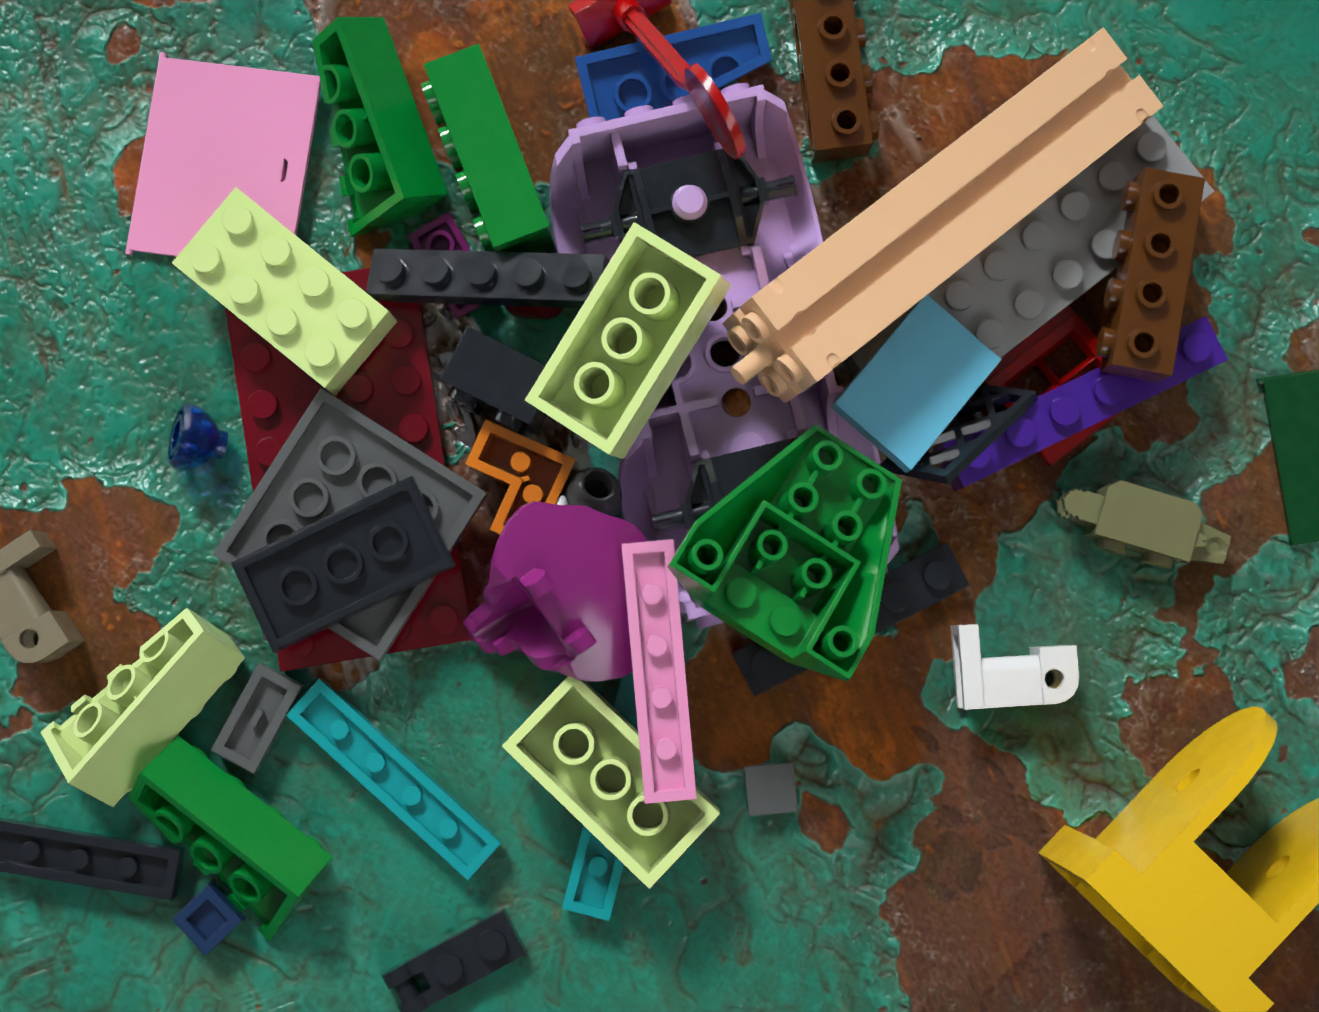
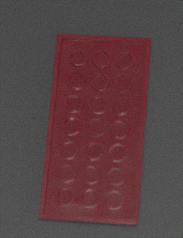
(393, 391)

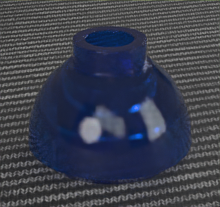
(195, 439)

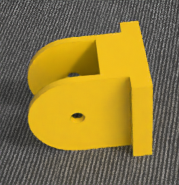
(1171, 898)

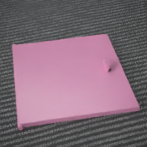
(219, 132)

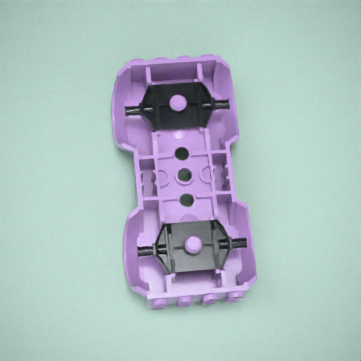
(740, 220)

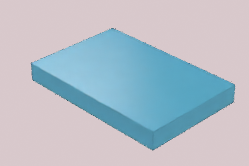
(915, 383)

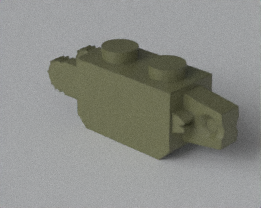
(1144, 522)

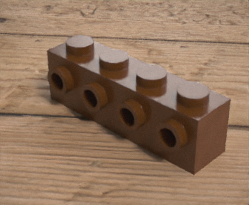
(833, 79)
(1150, 275)

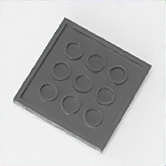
(335, 462)

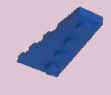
(631, 77)

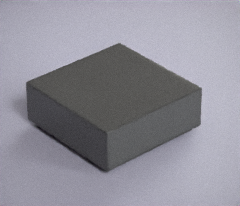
(770, 788)

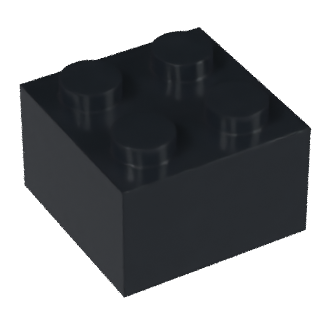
(495, 379)

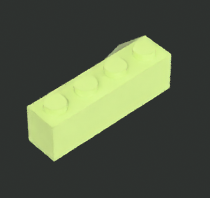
(142, 707)

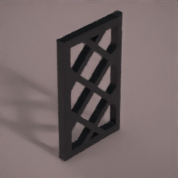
(968, 451)

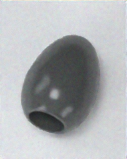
(594, 489)

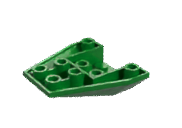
(798, 553)

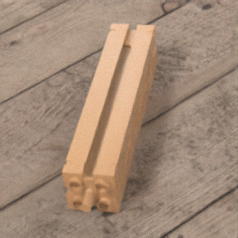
(937, 219)

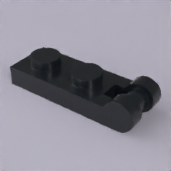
(456, 962)

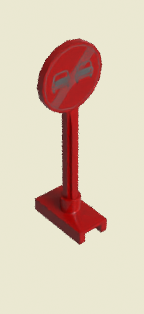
(608, 18)

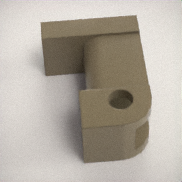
(24, 609)

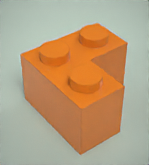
(523, 465)

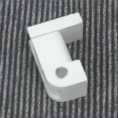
(1010, 679)

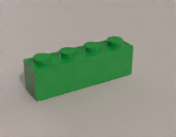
(376, 125)
(230, 833)

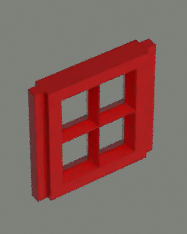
(1032, 353)

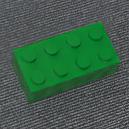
(485, 146)

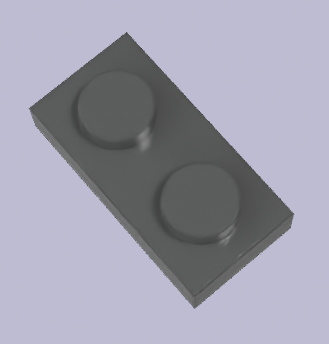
(257, 717)

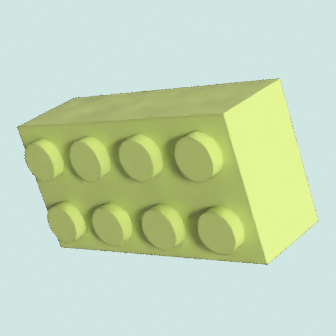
(285, 291)
(628, 341)
(593, 768)

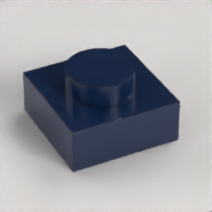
(208, 918)

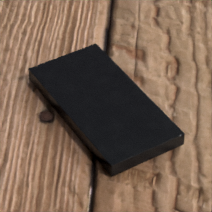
(343, 564)

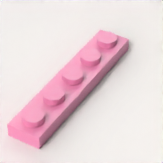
(658, 672)

